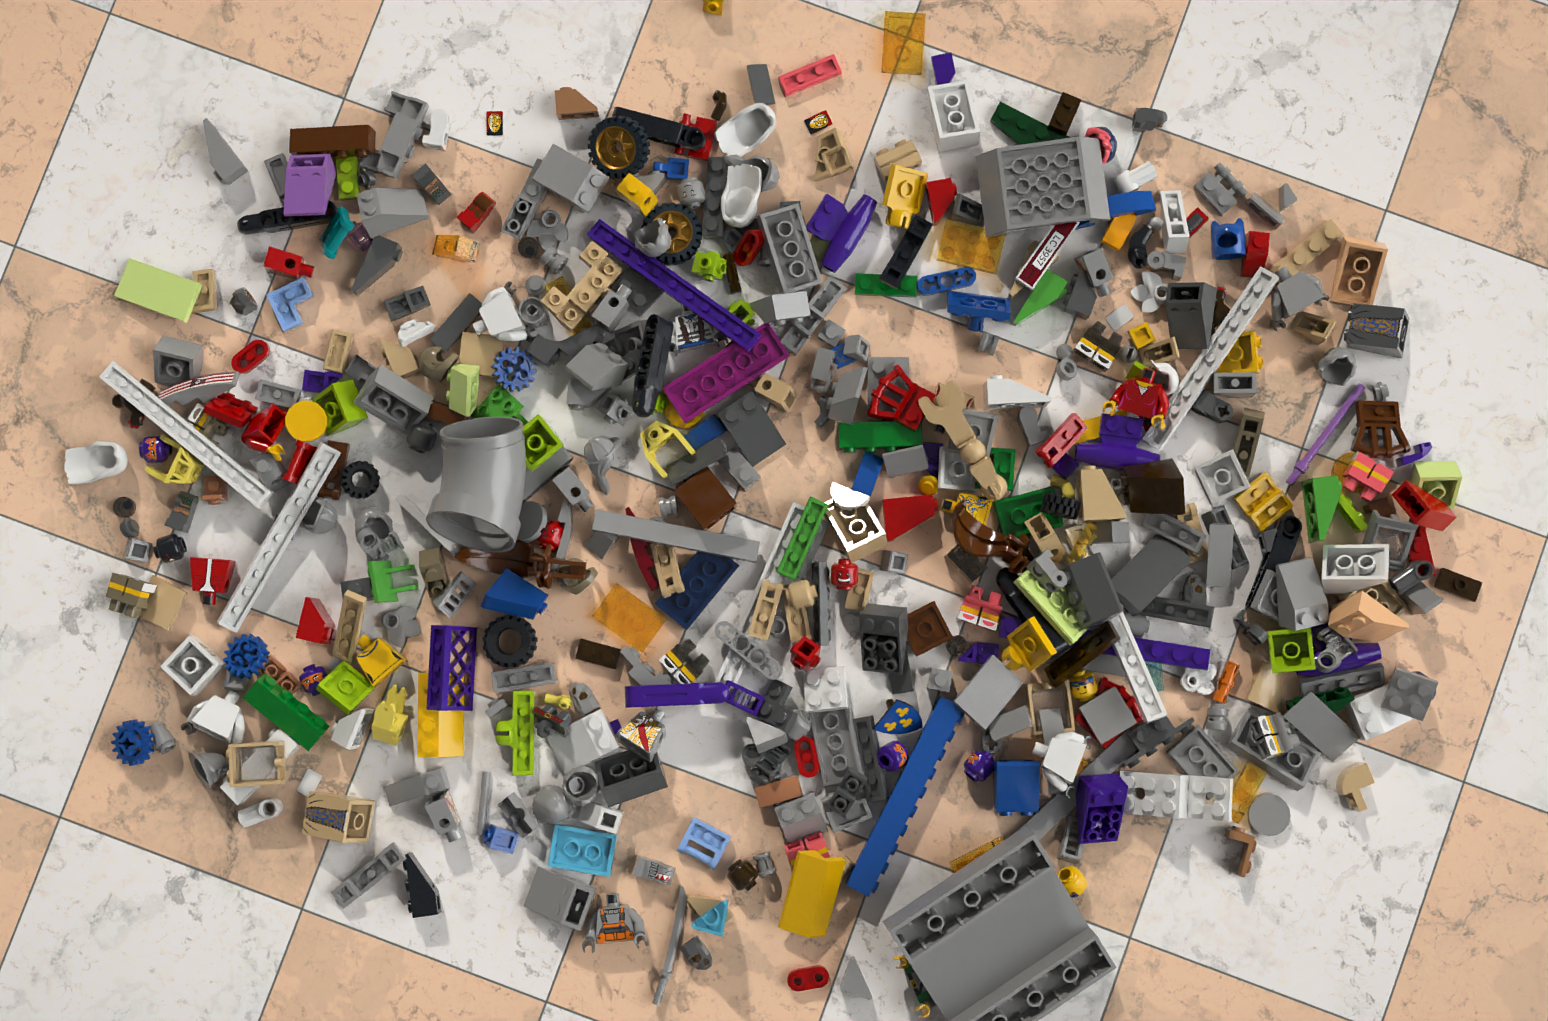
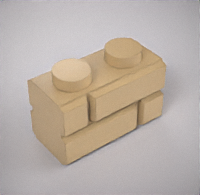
(903, 155)

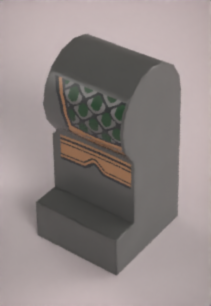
(431, 184)
(182, 512)

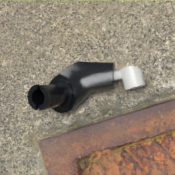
(1137, 245)

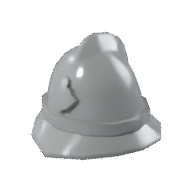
(209, 766)

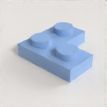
(284, 301)

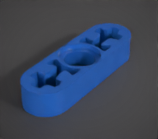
(962, 283)

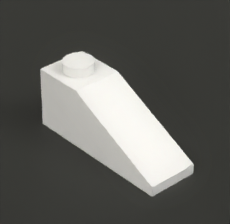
(1174, 226)

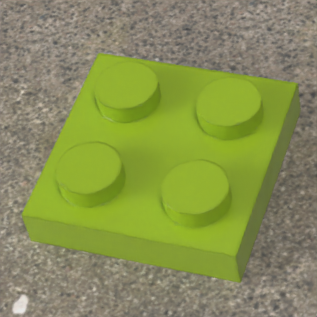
(345, 687)

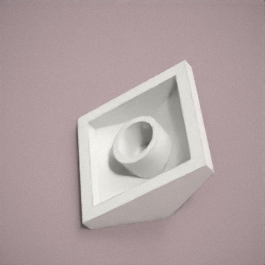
(954, 472)
(1222, 476)

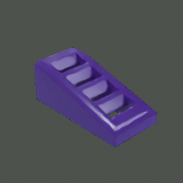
(756, 704)

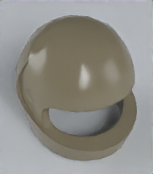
(433, 365)
(576, 586)

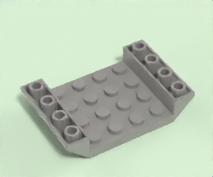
(1042, 185)

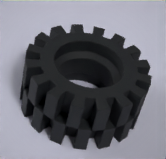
(369, 470)
(1060, 506)

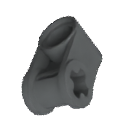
(1209, 406)

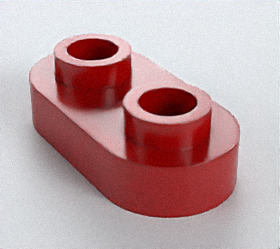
(749, 244)
(250, 355)
(806, 756)
(807, 975)

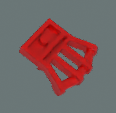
(908, 411)
(1129, 700)

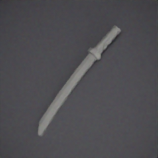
(666, 971)

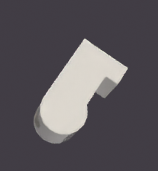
(439, 131)

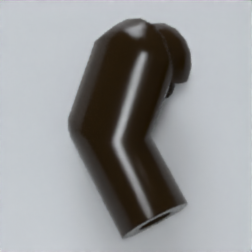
(720, 107)

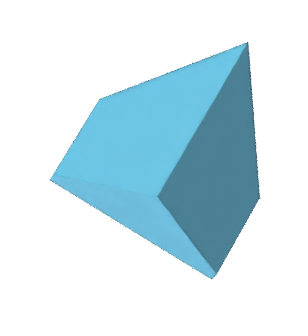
(713, 920)

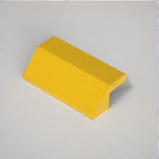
(811, 894)

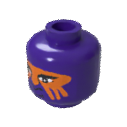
(154, 450)
(311, 678)
(892, 756)
(979, 766)

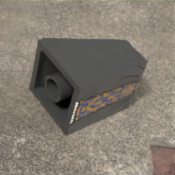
(1377, 329)

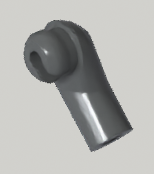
(823, 417)
(756, 776)

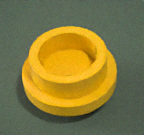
(928, 485)

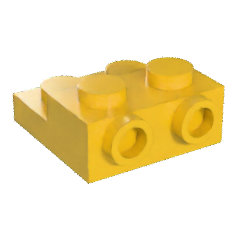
(1243, 355)

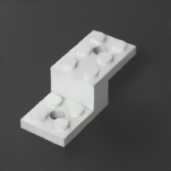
(1178, 796)

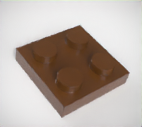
(926, 629)

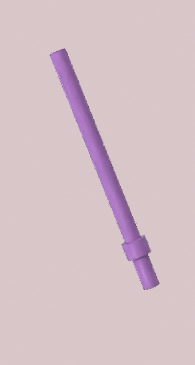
(1302, 465)

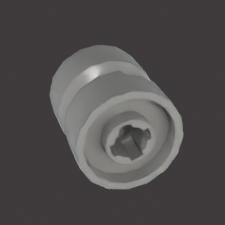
(533, 312)

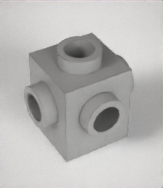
(615, 409)

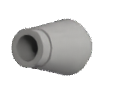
(164, 740)

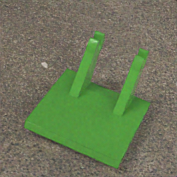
(499, 404)
(382, 583)

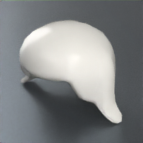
(1166, 376)

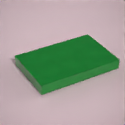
(1015, 510)

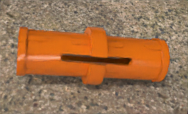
(1226, 682)

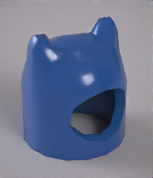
(1228, 240)

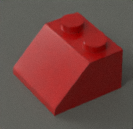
(315, 623)

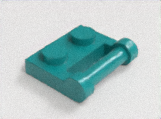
(336, 232)

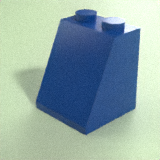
(1016, 786)

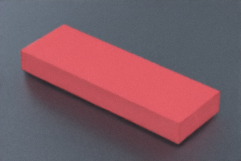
(809, 75)

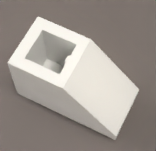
(601, 817)

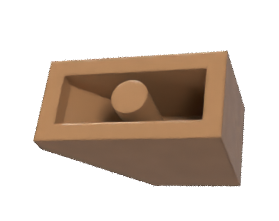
(573, 105)

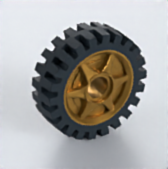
(631, 139)
(688, 231)

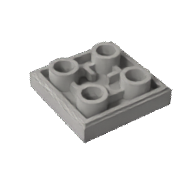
(1107, 715)

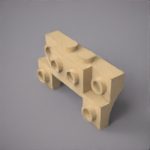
(583, 297)

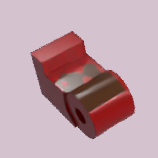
(477, 211)

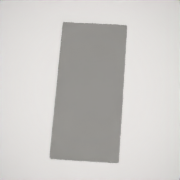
(1321, 726)

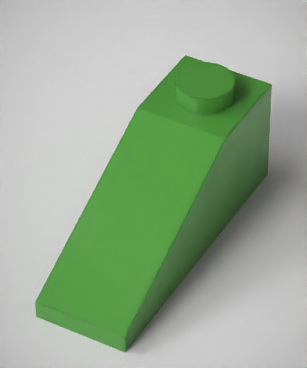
(1044, 294)

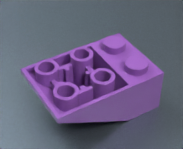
(308, 184)

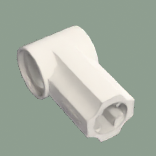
(1131, 180)
(259, 812)

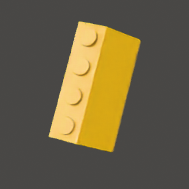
(439, 731)

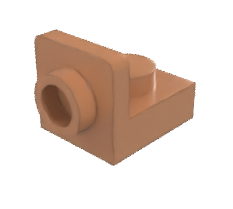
(214, 490)

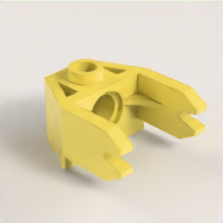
(665, 435)
(185, 467)
(390, 717)

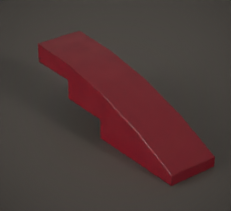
(643, 558)

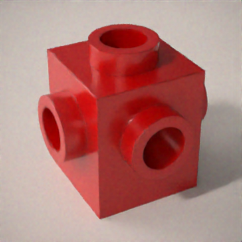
(805, 654)

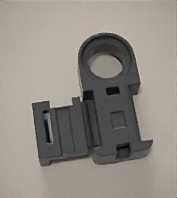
(1254, 633)
(769, 761)

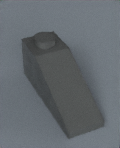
(378, 261)

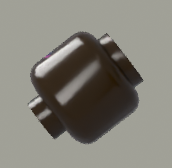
(742, 875)

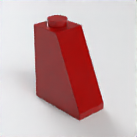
(1423, 507)
(907, 513)

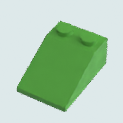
(1320, 502)

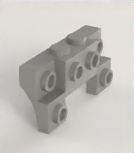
(401, 136)

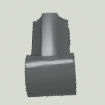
(1409, 576)

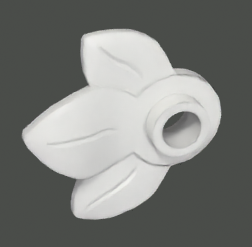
(1148, 292)
(1201, 679)

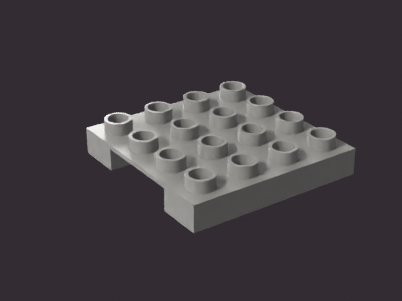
(1000, 937)

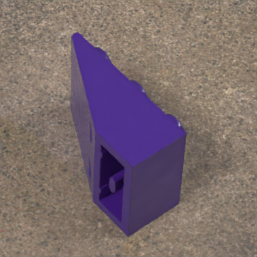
(1100, 807)

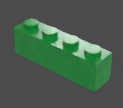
(877, 436)
(286, 711)

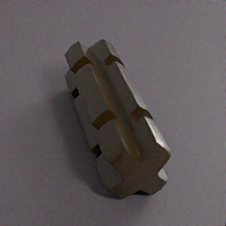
(732, 274)

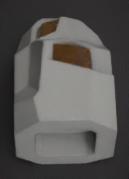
(583, 698)

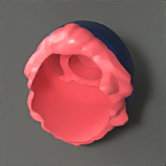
(1107, 140)

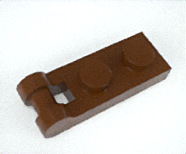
(336, 472)

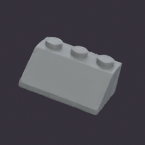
(393, 399)

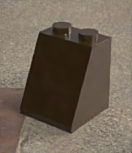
(1153, 488)

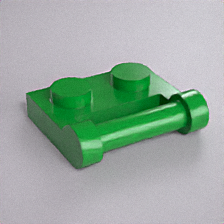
(1004, 465)

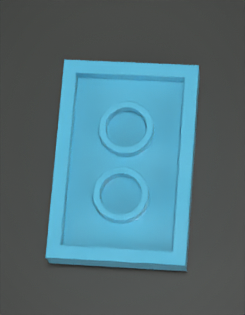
(582, 850)

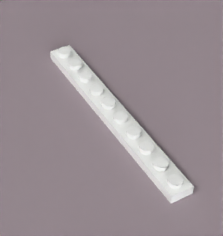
(1211, 358)
(186, 434)
(278, 537)
(1129, 653)
(734, 663)

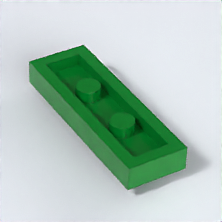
(871, 286)

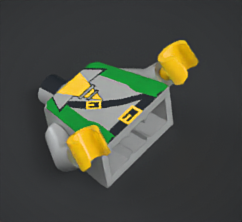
(918, 987)

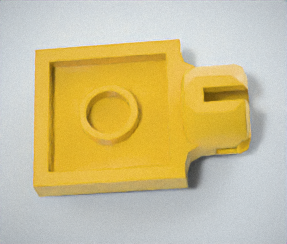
(903, 195)
(1028, 647)

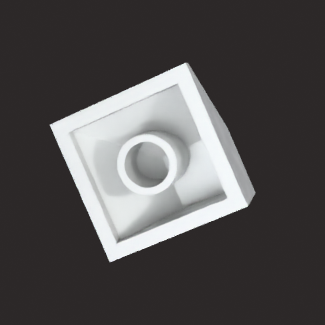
(351, 729)

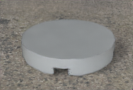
(532, 519)
(1268, 814)

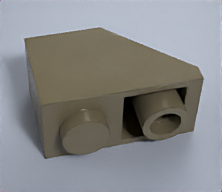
(433, 571)

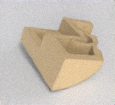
(832, 155)
(1266, 688)

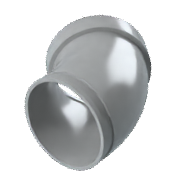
(481, 483)

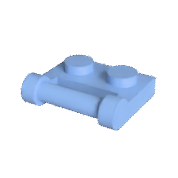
(707, 837)

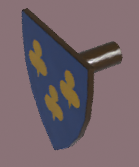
(899, 718)

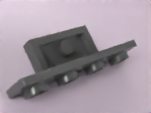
(1151, 735)

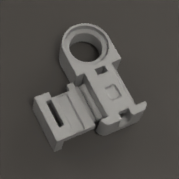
(378, 547)
(1336, 649)

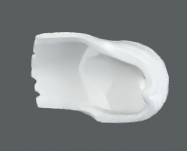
(746, 129)
(741, 195)
(94, 462)

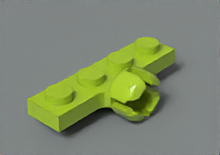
(520, 733)

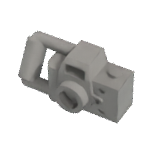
(822, 369)

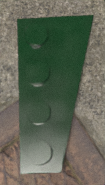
(1022, 127)

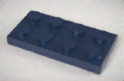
(702, 581)

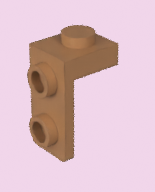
(1248, 847)

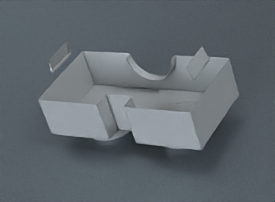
(359, 368)
(515, 809)

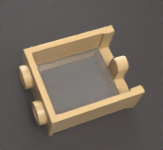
(1046, 696)
(256, 764)

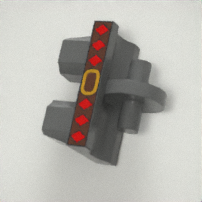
(549, 724)

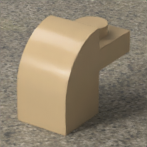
(1350, 783)

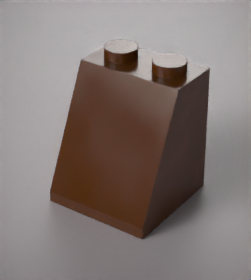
(705, 498)

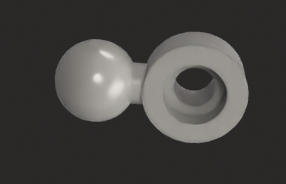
(1066, 367)

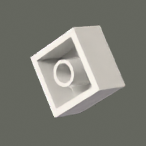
(193, 665)

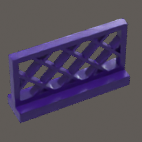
(440, 667)

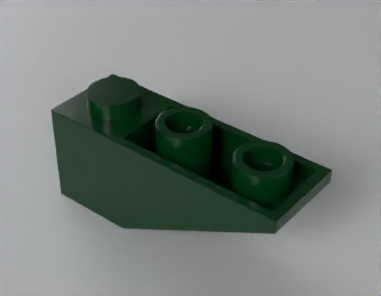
(1333, 699)

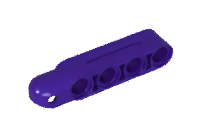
(676, 694)

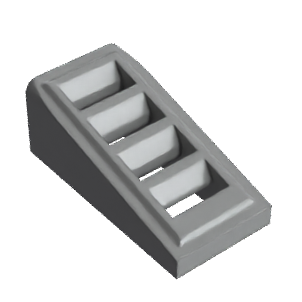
(449, 590)
(1076, 858)

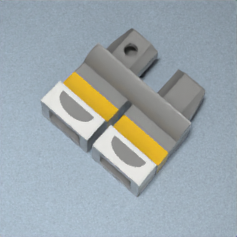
(1273, 735)

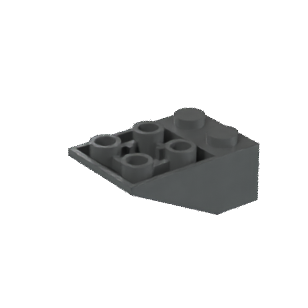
(1190, 313)
(883, 638)

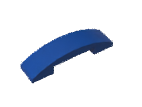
(1127, 203)

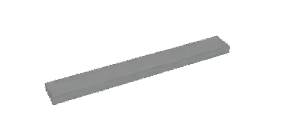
(675, 536)
(1060, 805)

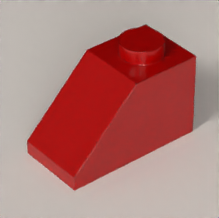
(940, 197)
(1256, 253)

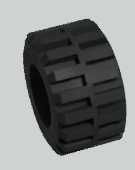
(492, 635)

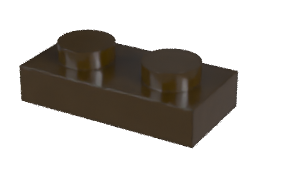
(1064, 113)
(598, 653)

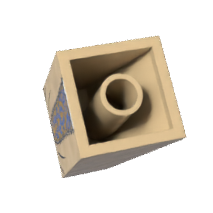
(1096, 497)
(338, 817)

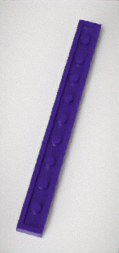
(674, 286)
(1150, 650)

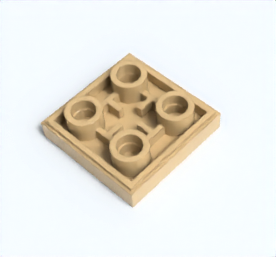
(480, 351)

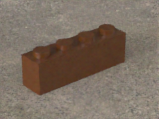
(334, 140)

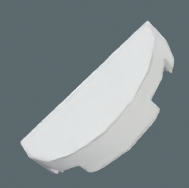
(413, 330)
(847, 498)

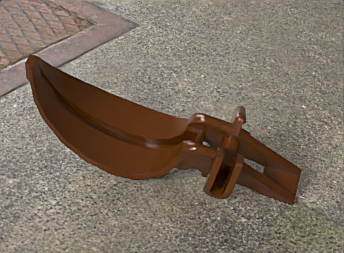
(985, 542)
(522, 562)

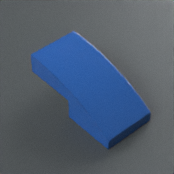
(705, 432)
(867, 474)

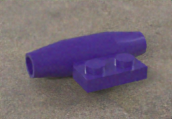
(840, 227)
(1118, 445)
(1366, 654)

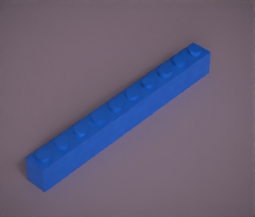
(904, 796)

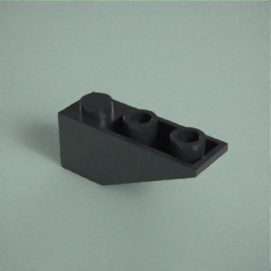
(423, 892)

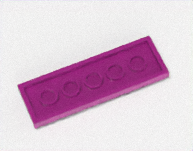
(724, 374)

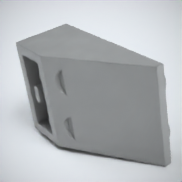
(560, 898)

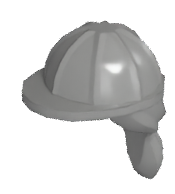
(769, 169)
(599, 457)
(320, 517)

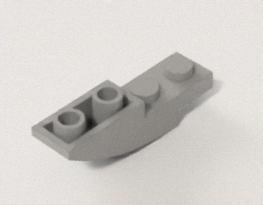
(525, 206)
(644, 672)

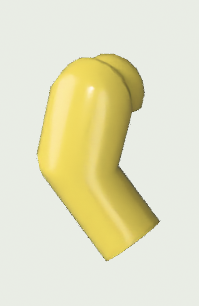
(1064, 485)
(561, 701)

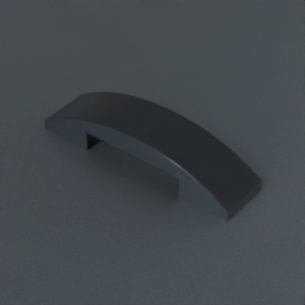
(906, 252)

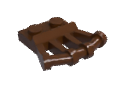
(1374, 416)

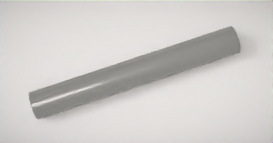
(483, 804)

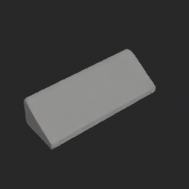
(1220, 555)

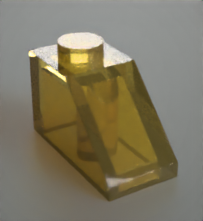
(456, 248)

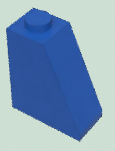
(515, 597)

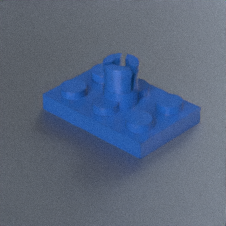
(978, 308)

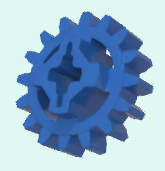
(133, 742)

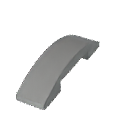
(567, 518)
(1051, 725)
(368, 875)

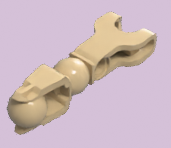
(970, 449)

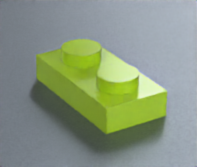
(347, 178)
(1353, 518)

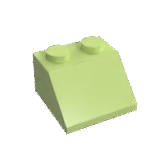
(463, 388)
(1439, 479)

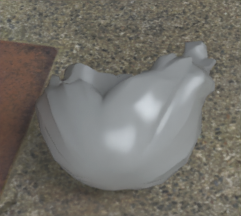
(653, 238)
(1337, 366)
(376, 520)
(580, 785)
(551, 805)

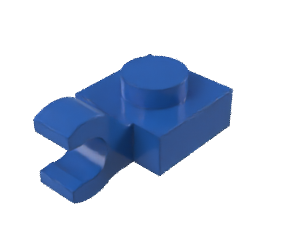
(675, 168)

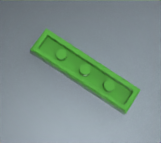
(802, 538)

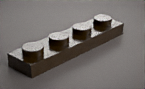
(1082, 653)

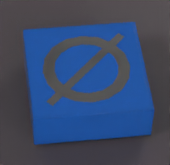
(841, 359)

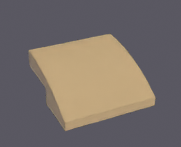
(163, 603)

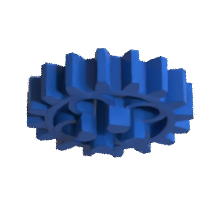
(517, 381)
(252, 646)

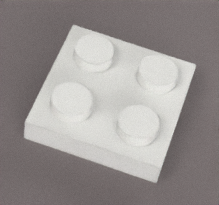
(825, 689)

